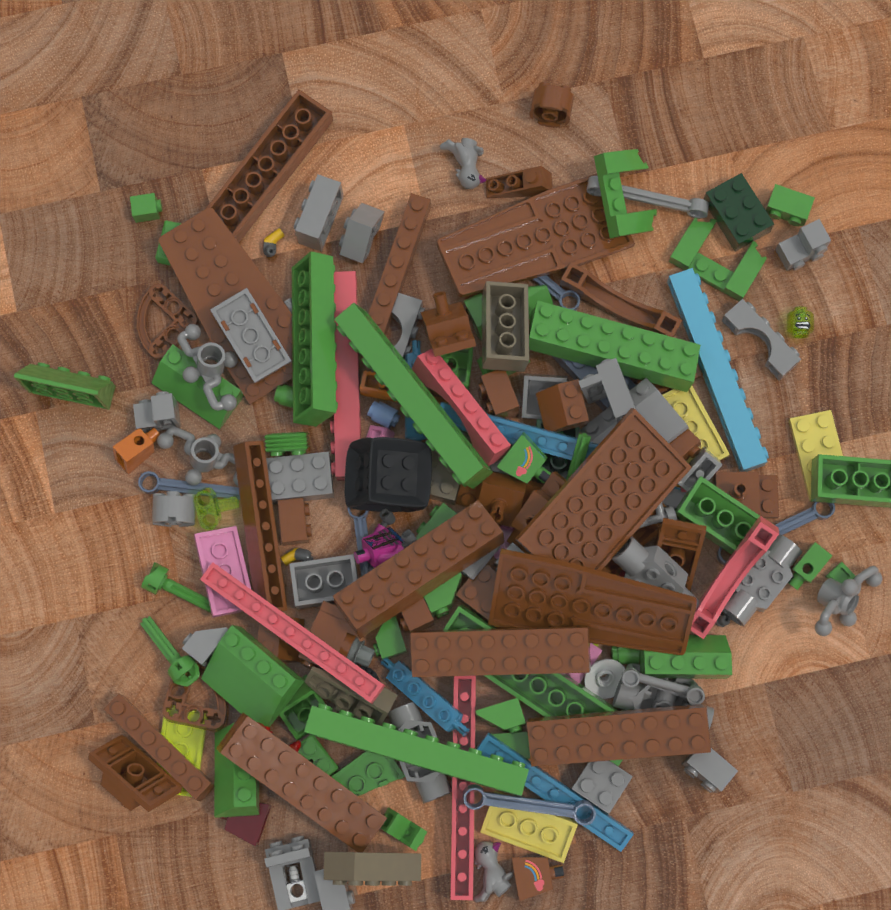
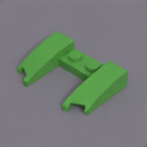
(618, 220)
(731, 283)

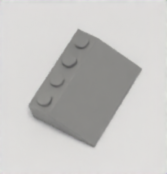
(650, 405)

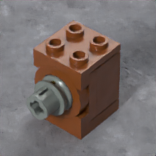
(337, 633)

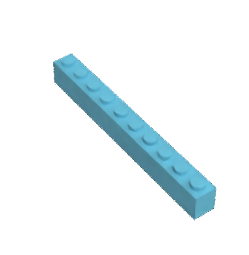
(717, 372)

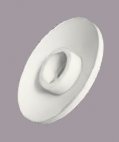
(604, 686)

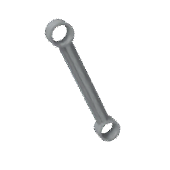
(694, 207)

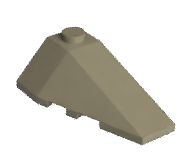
(348, 700)

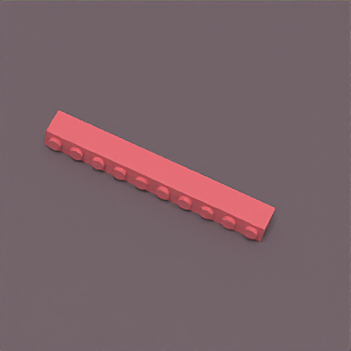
(347, 417)
(462, 817)

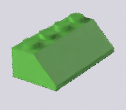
(191, 395)
(723, 515)
(702, 660)
(234, 789)

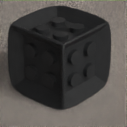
(388, 474)

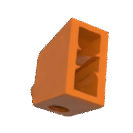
(135, 449)

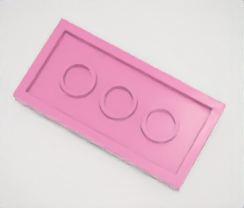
(224, 550)

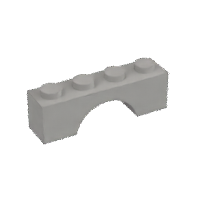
(406, 313)
(744, 319)

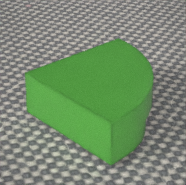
(840, 573)

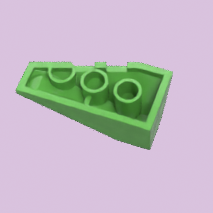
(474, 305)

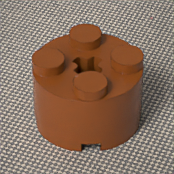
(551, 105)

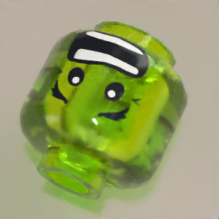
(800, 322)

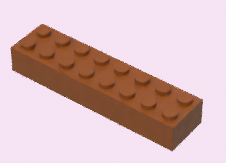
(271, 163)
(419, 569)
(501, 651)
(619, 735)
(301, 783)

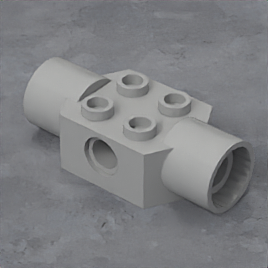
(651, 567)
(763, 581)
(649, 696)
(429, 783)

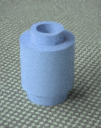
(383, 414)

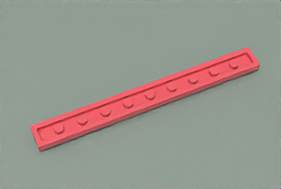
(292, 633)

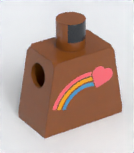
(534, 875)

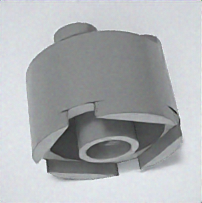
(173, 509)

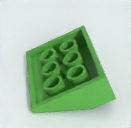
(66, 385)
(250, 676)

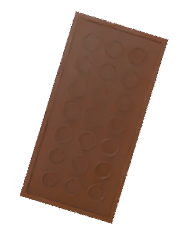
(606, 496)

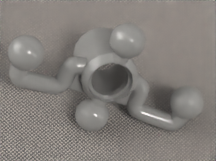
(210, 373)
(205, 444)
(843, 598)

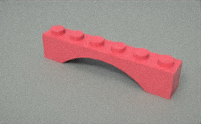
(482, 431)
(731, 575)

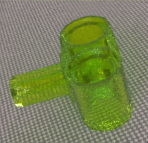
(214, 507)

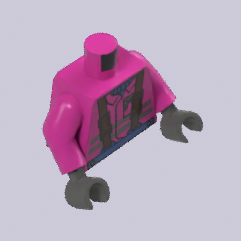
(383, 542)

